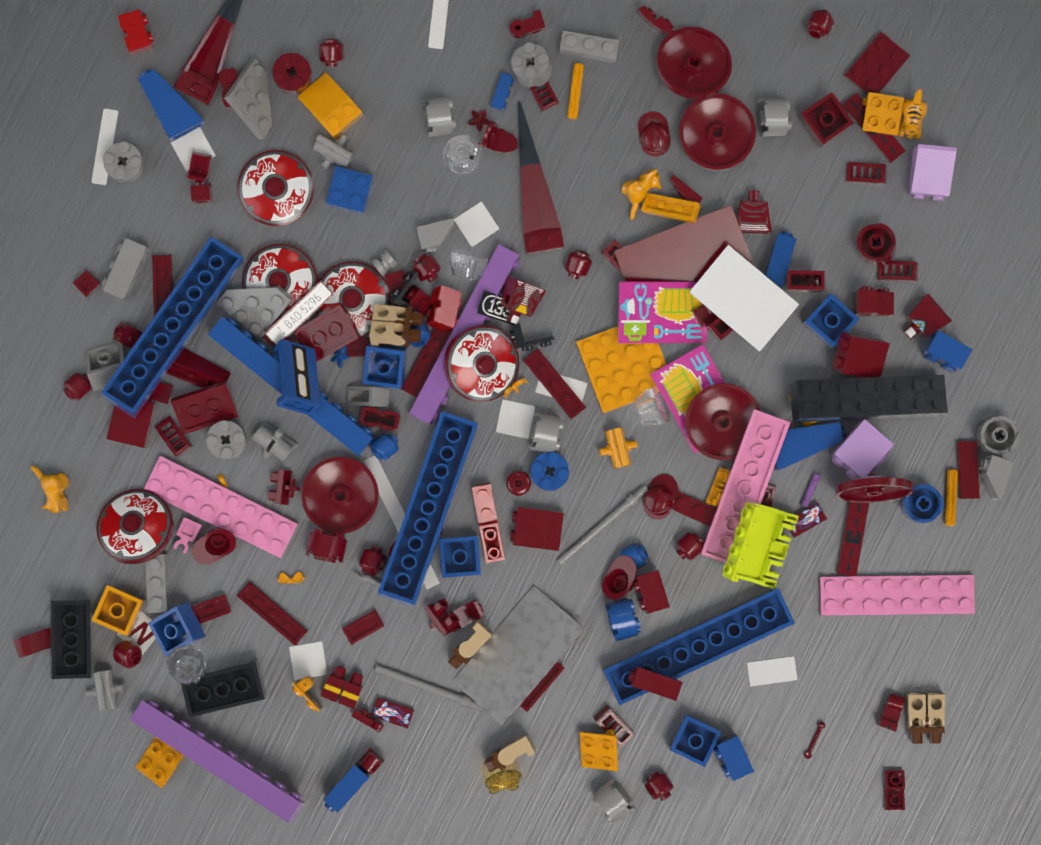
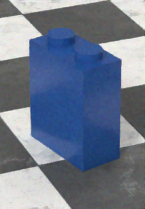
(346, 788)

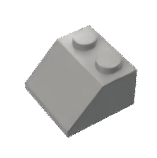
(103, 363)
(995, 475)

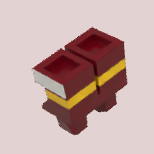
(351, 688)

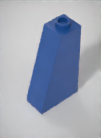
(172, 110)
(780, 258)
(807, 441)

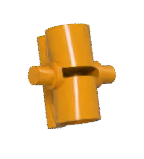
(618, 447)

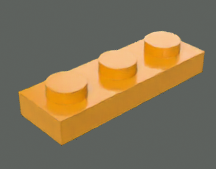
(670, 207)

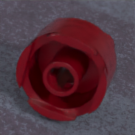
(297, 83)
(873, 234)
(326, 547)

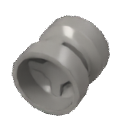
(384, 263)

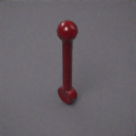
(821, 725)

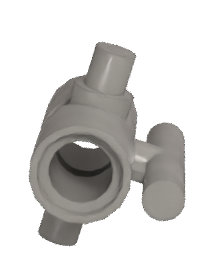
(333, 151)
(274, 442)
(105, 690)

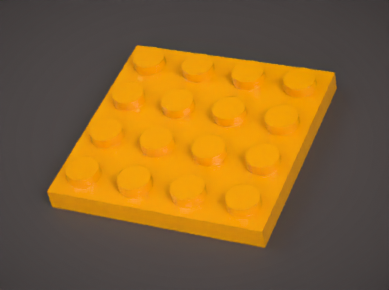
(619, 369)

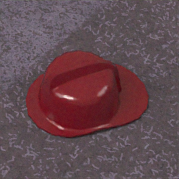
(654, 133)
(660, 497)
(213, 546)
(619, 578)

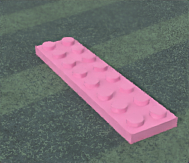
(746, 480)
(221, 506)
(897, 595)

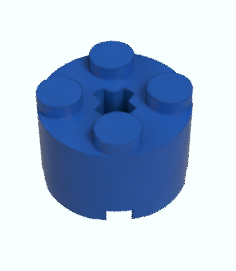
(554, 461)
(923, 514)
(622, 619)

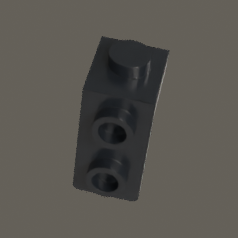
(398, 292)
(516, 335)

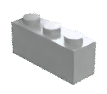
(589, 46)
(125, 269)
(157, 584)

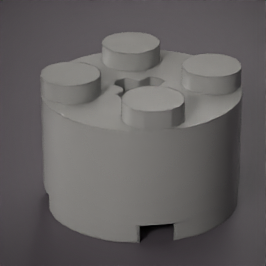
(523, 62)
(438, 116)
(773, 116)
(121, 173)
(545, 432)
(1008, 433)
(237, 437)
(613, 801)

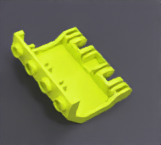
(757, 542)

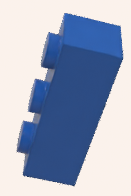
(502, 92)

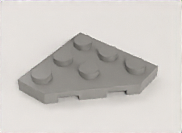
(251, 99)
(255, 307)

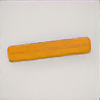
(575, 91)
(951, 497)

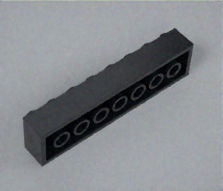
(868, 398)

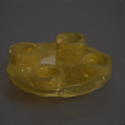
(503, 780)

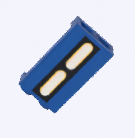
(298, 377)

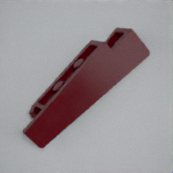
(197, 370)

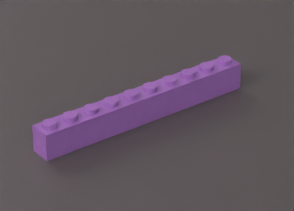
(436, 386)
(218, 761)

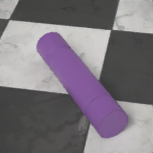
(810, 490)

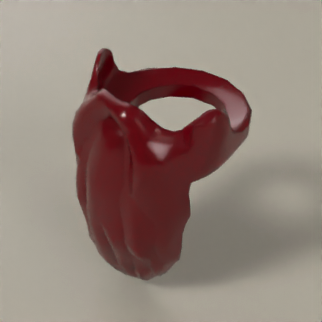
(498, 139)

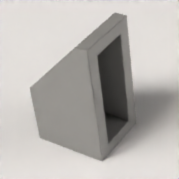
(434, 234)
(367, 396)

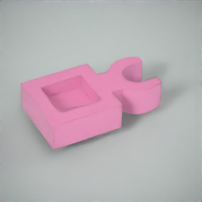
(188, 532)

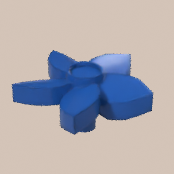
(340, 355)

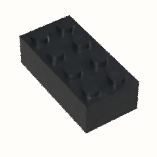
(70, 639)
(224, 689)

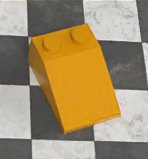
(330, 106)

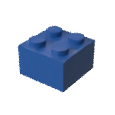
(349, 190)
(830, 320)
(946, 352)
(385, 365)
(460, 556)
(176, 628)
(695, 740)
(733, 757)

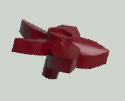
(479, 120)

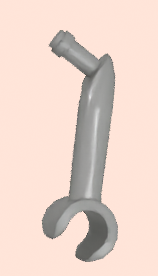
(365, 577)

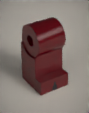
(528, 27)
(891, 712)
(371, 761)

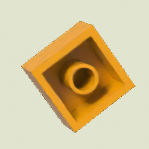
(118, 610)

